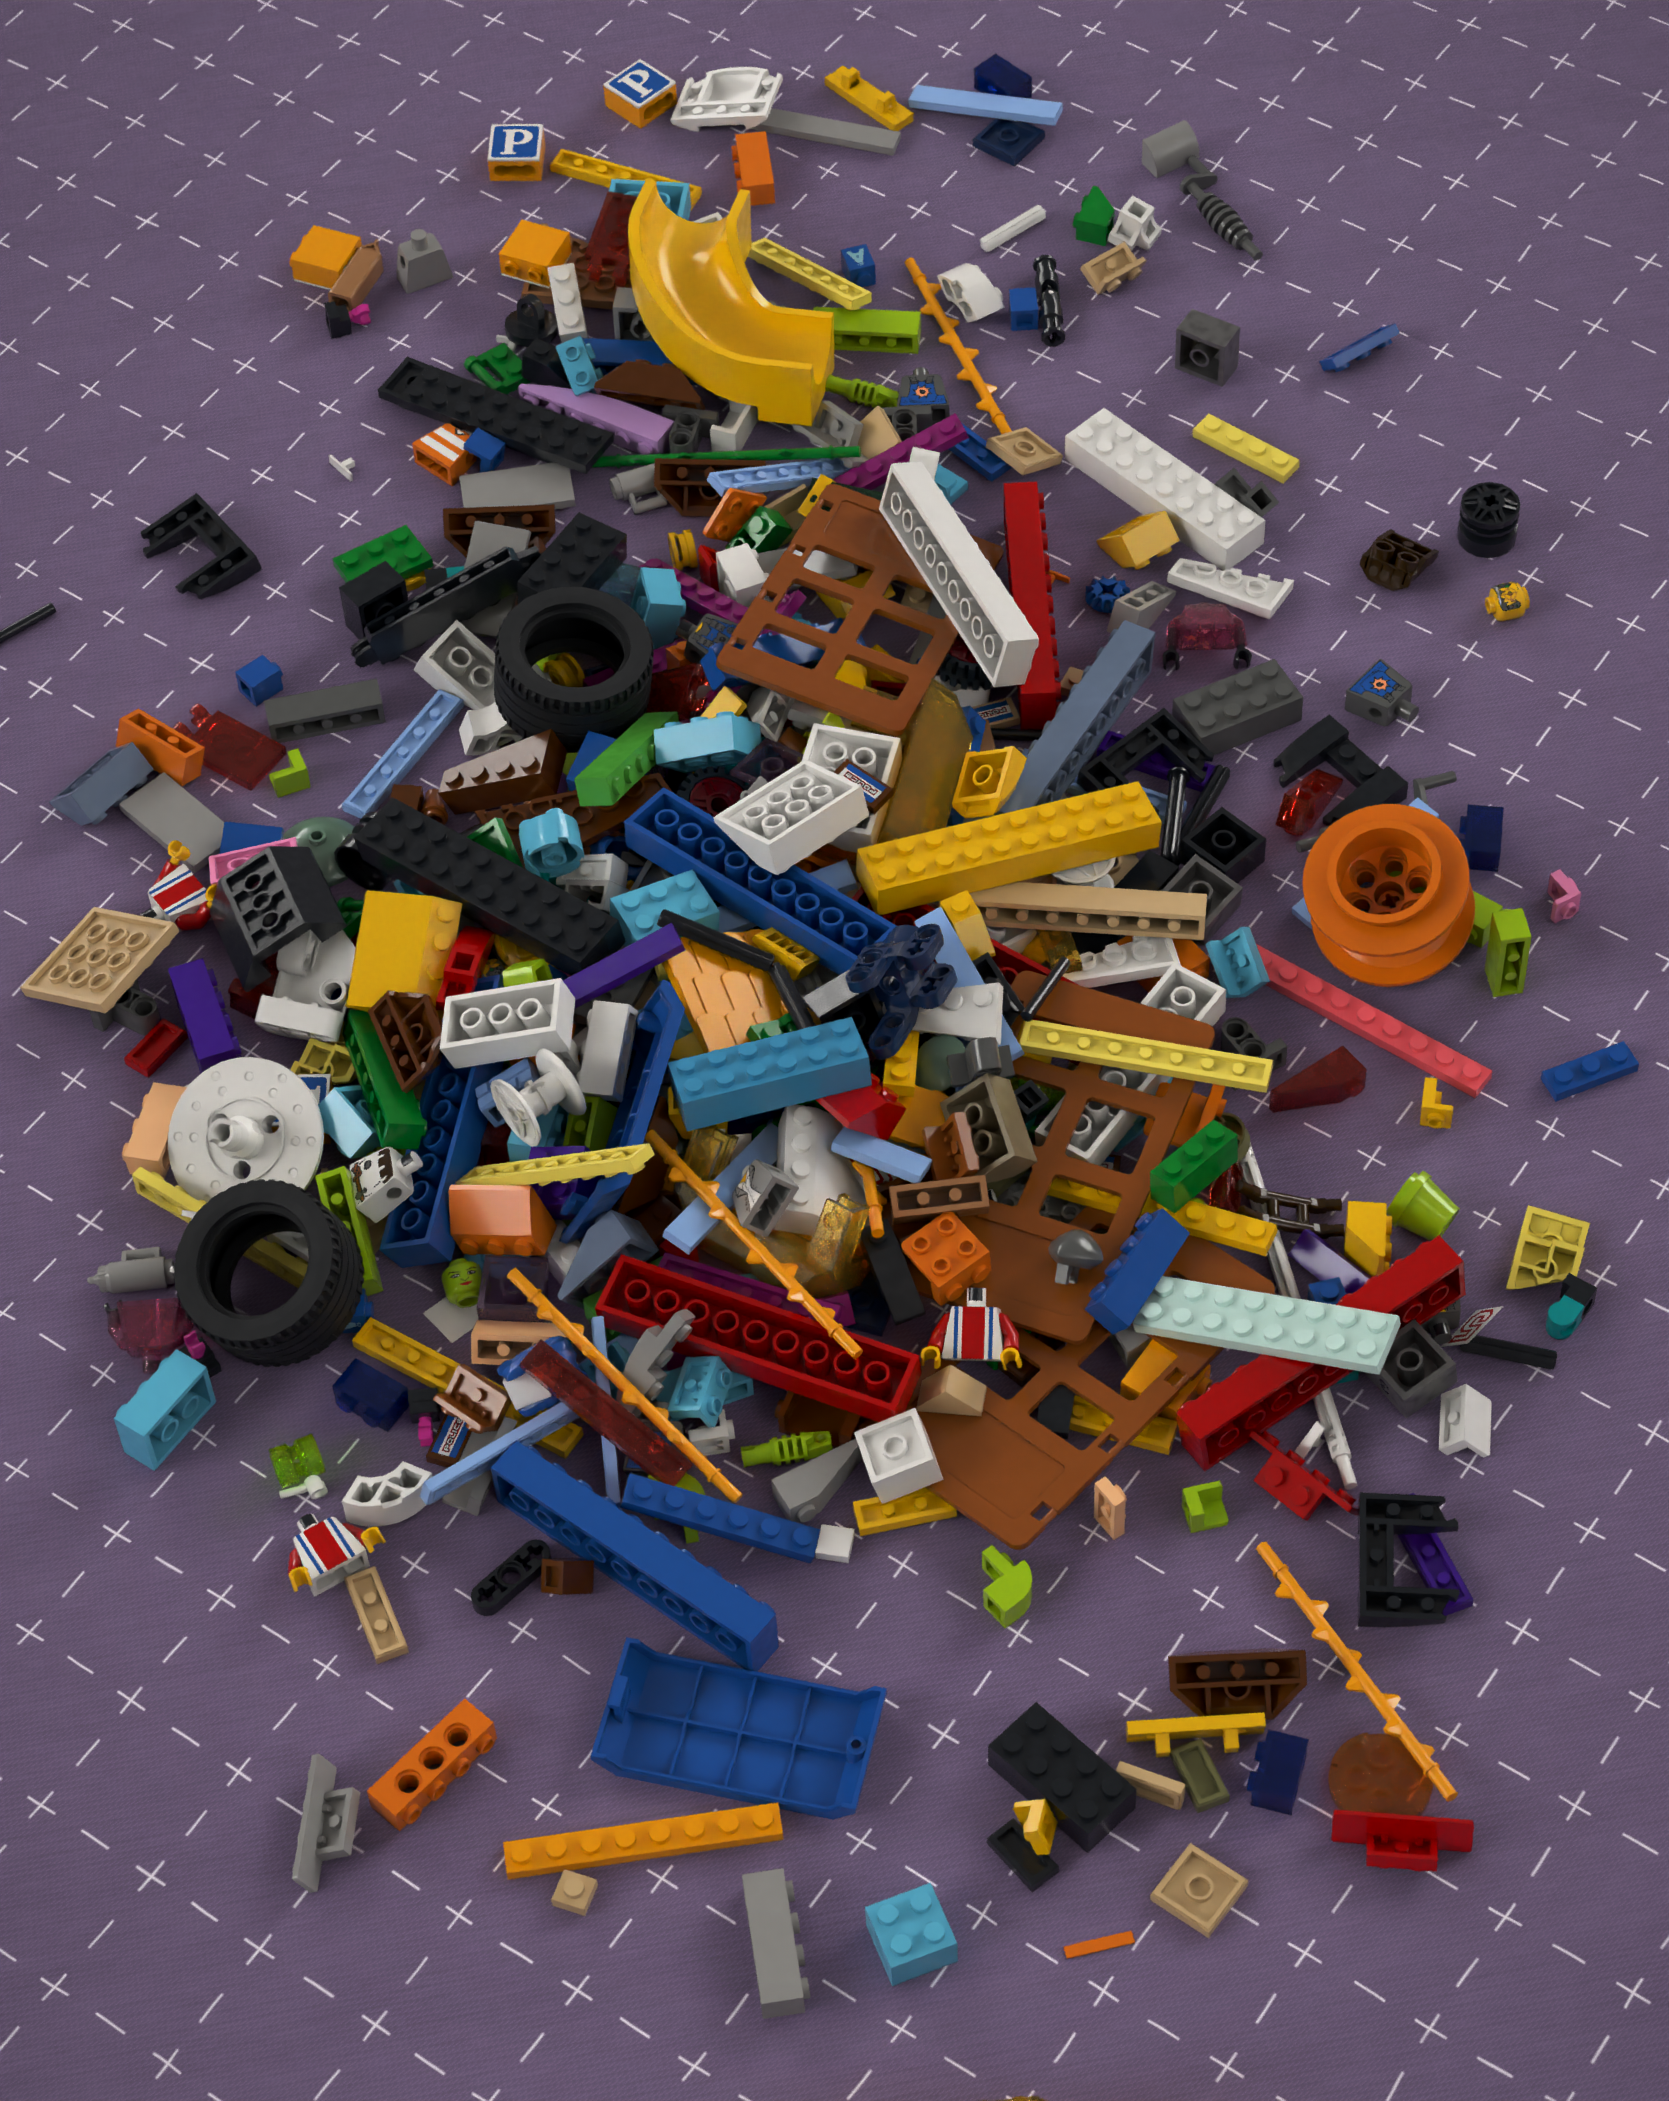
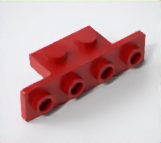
(1293, 1483)
(1402, 1839)

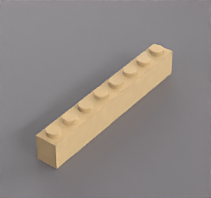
(1094, 910)

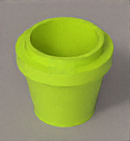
(1422, 1207)

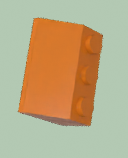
(499, 1220)

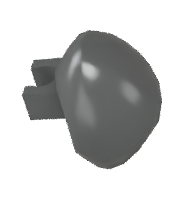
(1074, 1251)

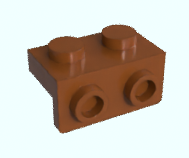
(951, 1148)
(474, 1400)

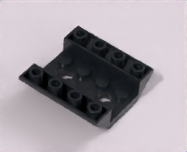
(289, 891)

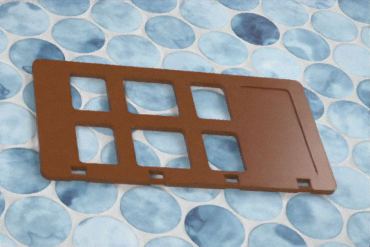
(862, 536)
(1018, 1235)
(1009, 1464)

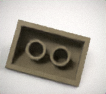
(996, 1126)

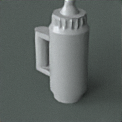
(635, 484)
(135, 1272)

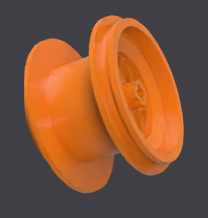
(1423, 928)

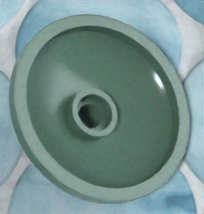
(323, 838)

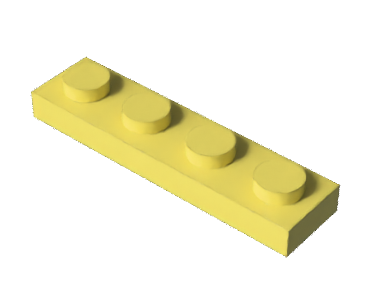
(1246, 448)

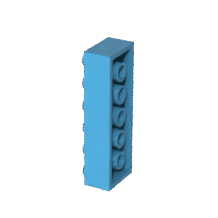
(769, 1073)

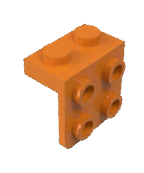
(732, 513)
(1197, 1114)
(948, 1256)

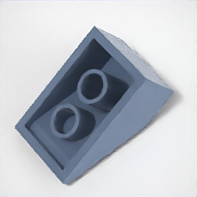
(599, 1253)

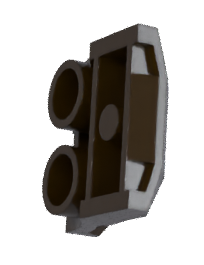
(1396, 560)

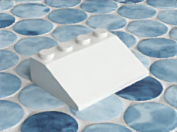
(873, 753)
(793, 816)
(807, 1159)

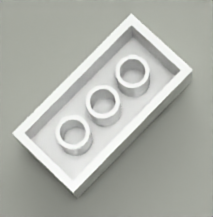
(507, 1023)

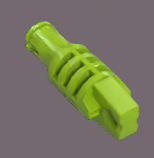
(862, 392)
(806, 1446)

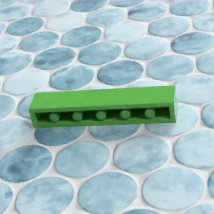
(622, 762)

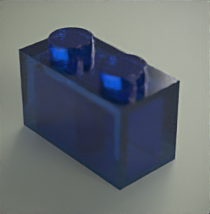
(1002, 78)
(1482, 836)
(371, 1395)
(1278, 1773)

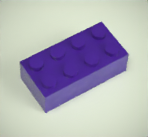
(202, 1015)

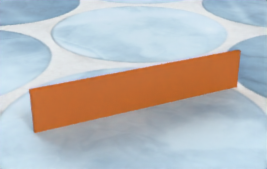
(1098, 1944)

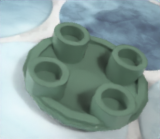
(931, 1062)

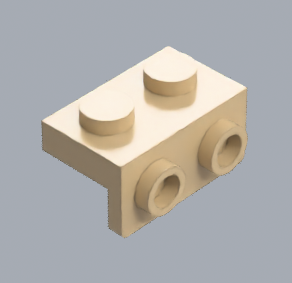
(1112, 268)

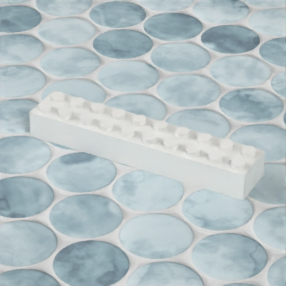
(958, 574)

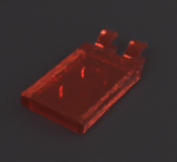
(610, 238)
(677, 690)
(233, 747)

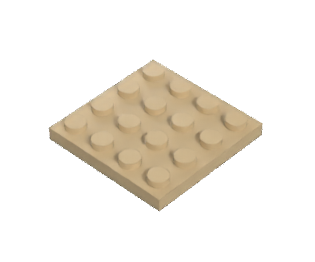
(100, 959)

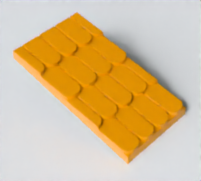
(722, 993)

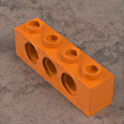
(436, 1747)

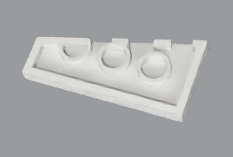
(1229, 586)
(1128, 962)
(966, 1013)

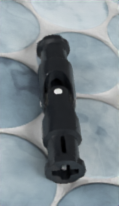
(1049, 299)

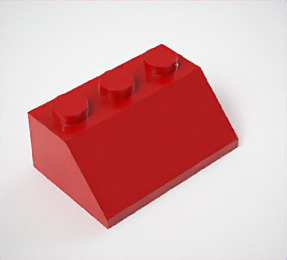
(867, 1109)

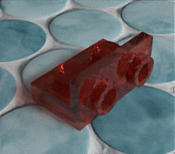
(1223, 1190)

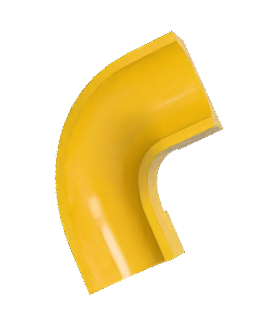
(714, 319)

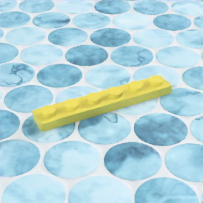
(809, 274)

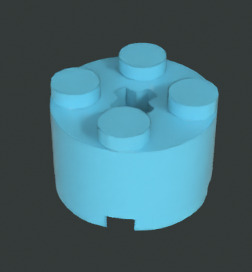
(551, 843)

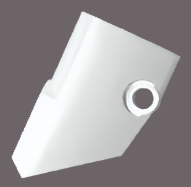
(304, 989)

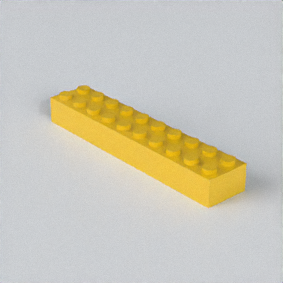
(1007, 848)

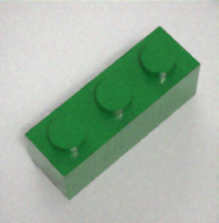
(1193, 1166)

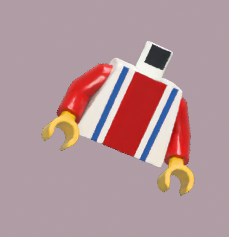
(178, 893)
(974, 1334)
(329, 1552)

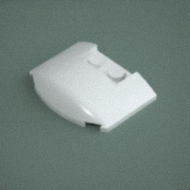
(727, 98)

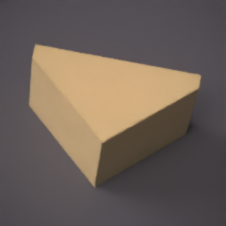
(951, 1393)

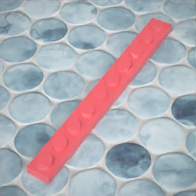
(1374, 1025)

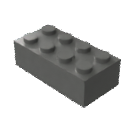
(1240, 707)

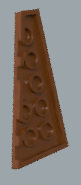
(593, 821)

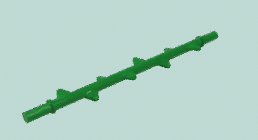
(768, 455)

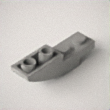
(651, 1354)

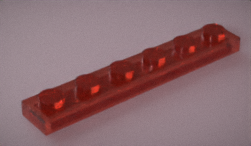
(605, 1414)

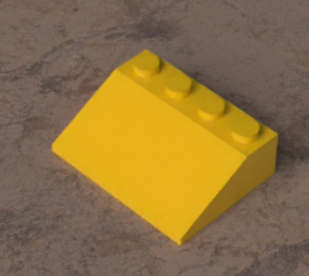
(401, 946)

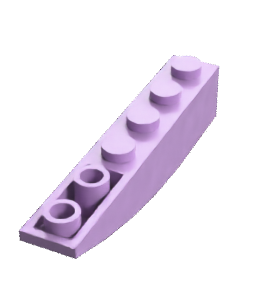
(631, 425)

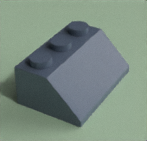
(103, 785)

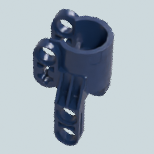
(904, 979)

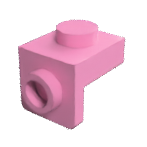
(1565, 896)

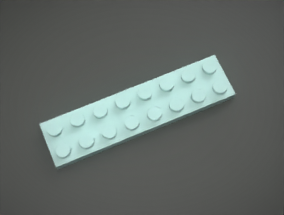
(1268, 1324)

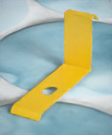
(816, 490)

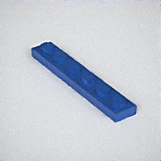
(720, 1518)

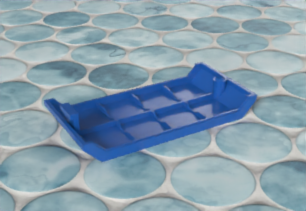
(653, 1043)
(737, 1732)

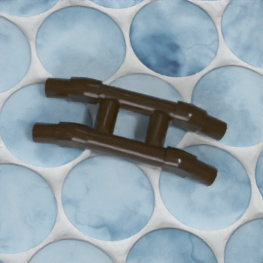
(1302, 1205)

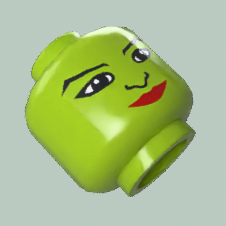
(462, 1282)

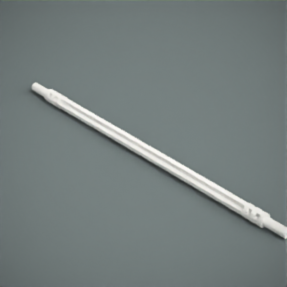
(1287, 1287)

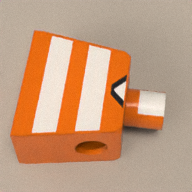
(444, 453)

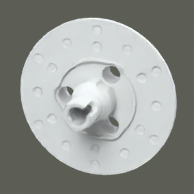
(252, 1092)

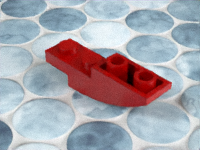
(465, 963)

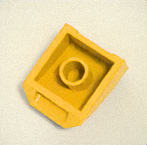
(987, 781)

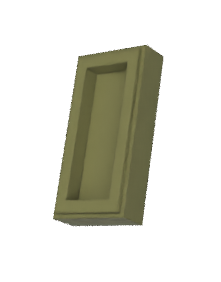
(1199, 1775)

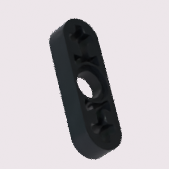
(514, 1563)

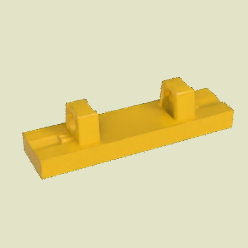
(868, 98)
(1164, 1730)

